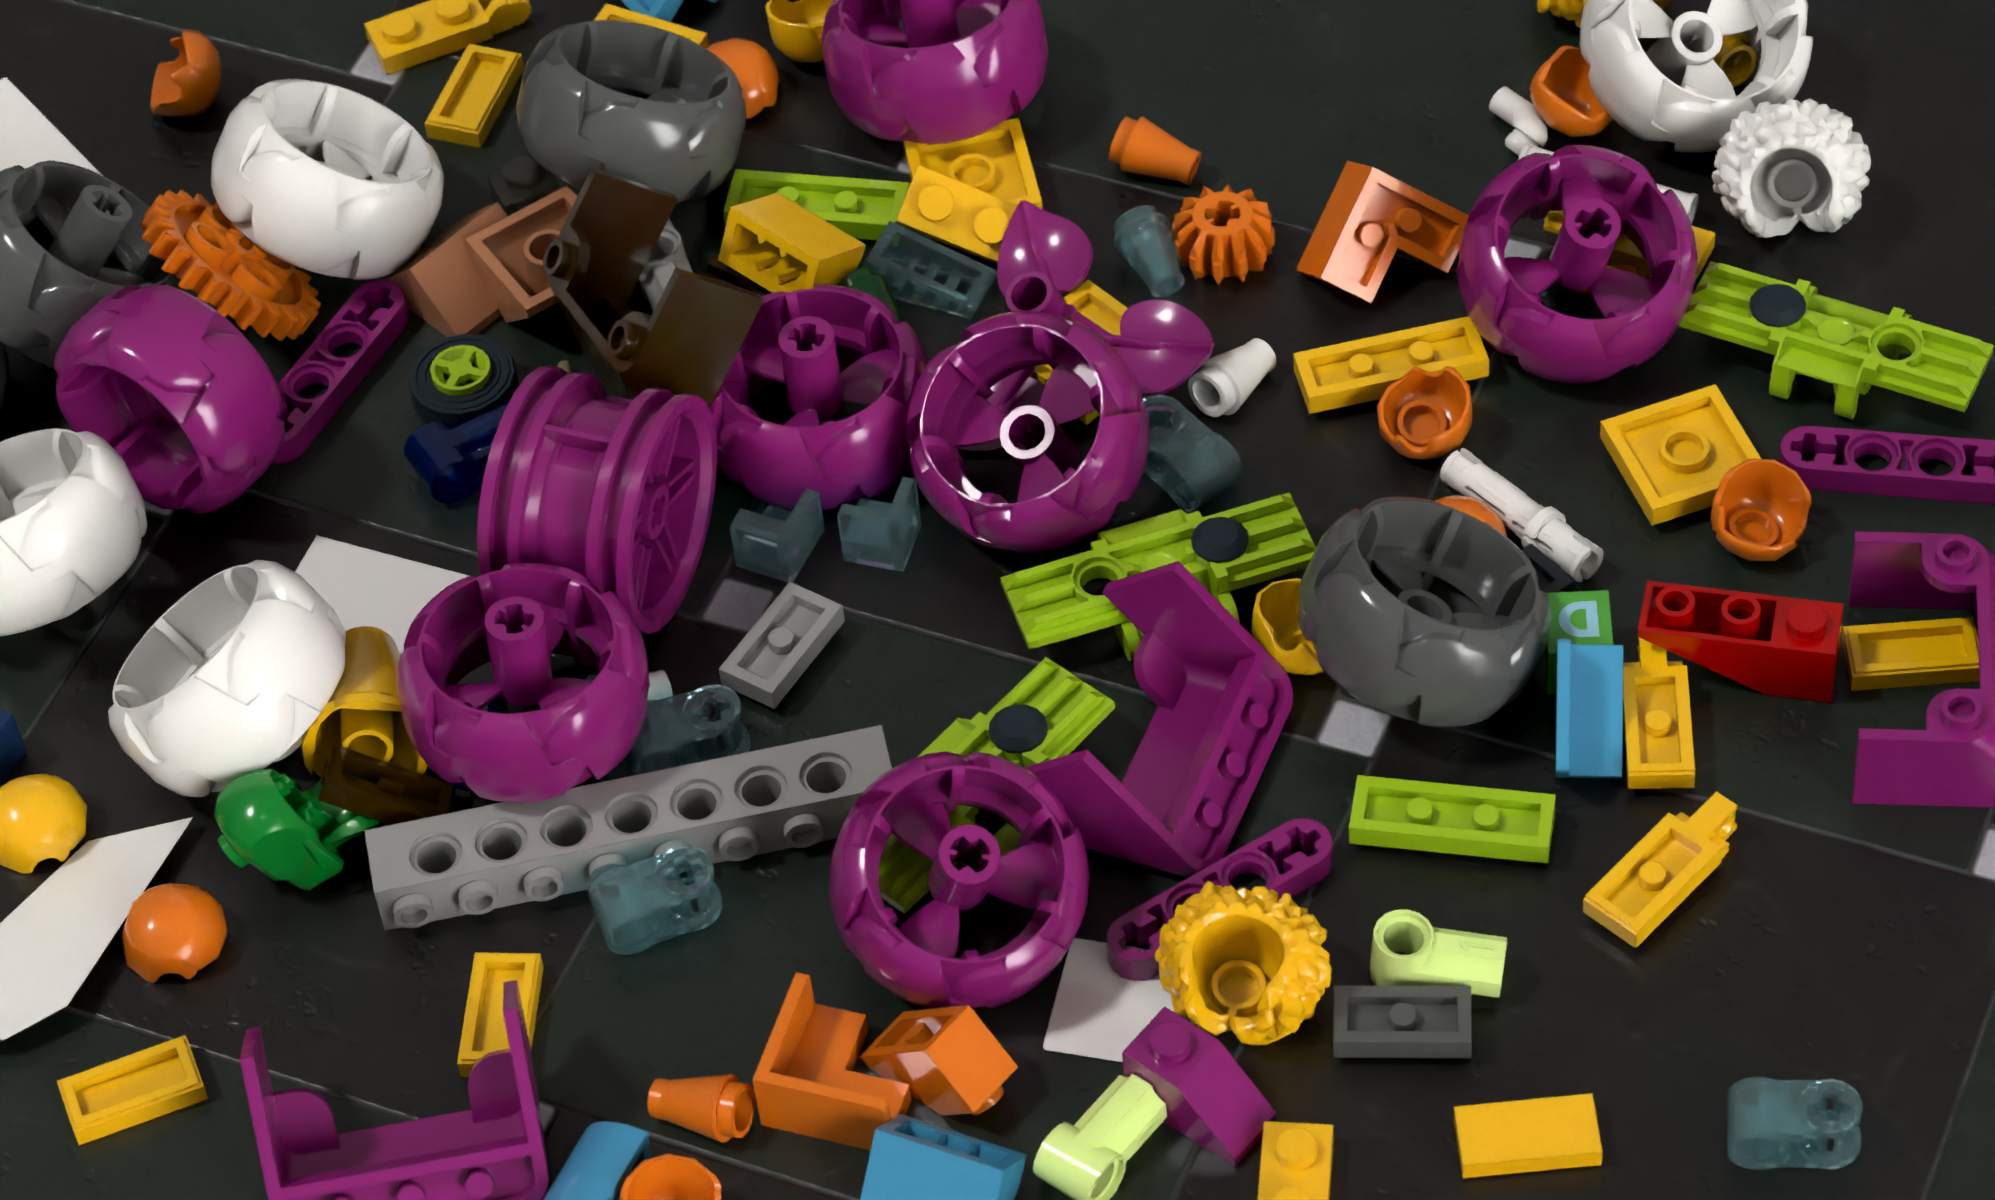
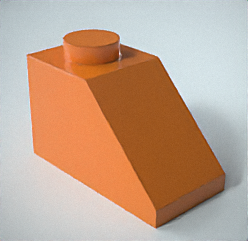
(944, 1057)

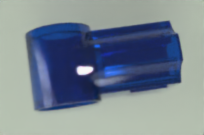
(454, 457)

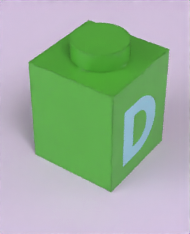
(1578, 617)

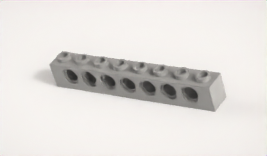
(559, 845)

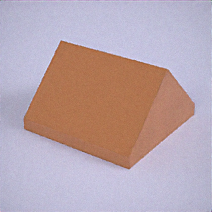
(513, 253)
(444, 282)

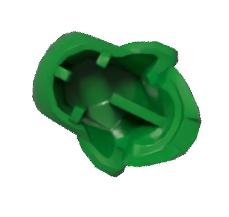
(284, 829)

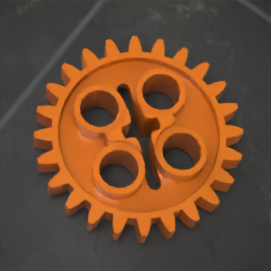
(228, 267)

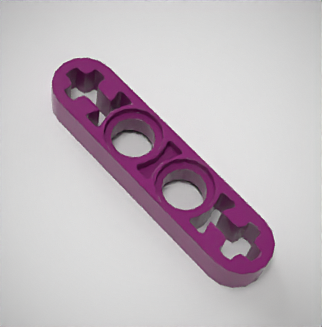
(339, 374)
(1904, 455)
(1258, 857)

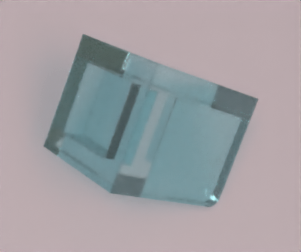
(881, 531)
(778, 539)

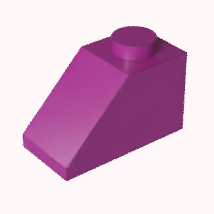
(1201, 1084)

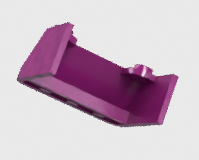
(1205, 744)
(1956, 753)
(460, 1155)

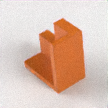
(1369, 221)
(809, 1078)

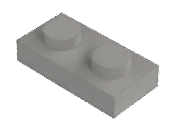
(781, 645)

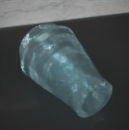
(1149, 247)

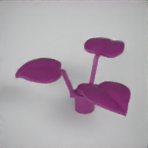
(1053, 256)

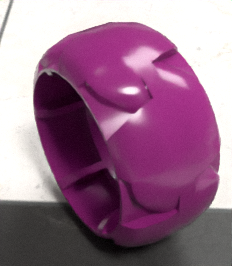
(933, 65)
(1600, 199)
(805, 344)
(171, 396)
(1056, 498)
(516, 623)
(1042, 874)

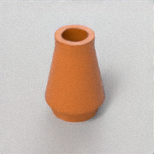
(1150, 151)
(707, 1105)

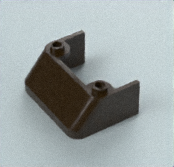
(594, 271)

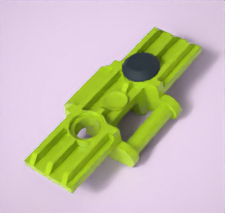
(1835, 340)
(1217, 549)
(1031, 724)

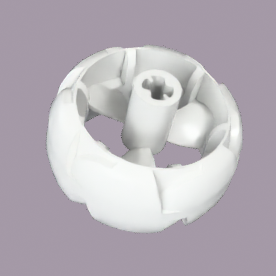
(1676, 86)
(327, 179)
(65, 525)
(228, 678)

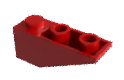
(1753, 638)

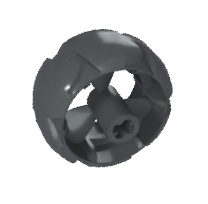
(631, 107)
(65, 248)
(1423, 611)

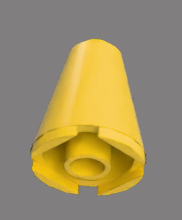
(364, 707)

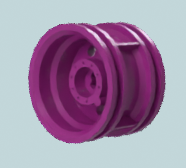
(601, 488)

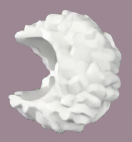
(1791, 167)

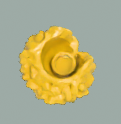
(1243, 962)

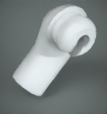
(1522, 116)

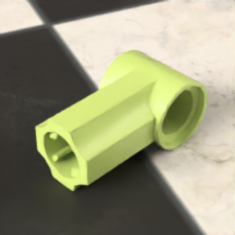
(1434, 955)
(1092, 1154)

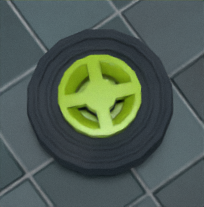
(461, 378)

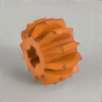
(1223, 234)

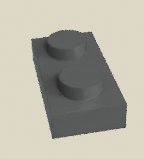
(1402, 1021)

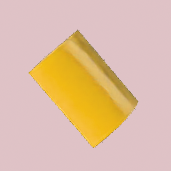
(786, 245)

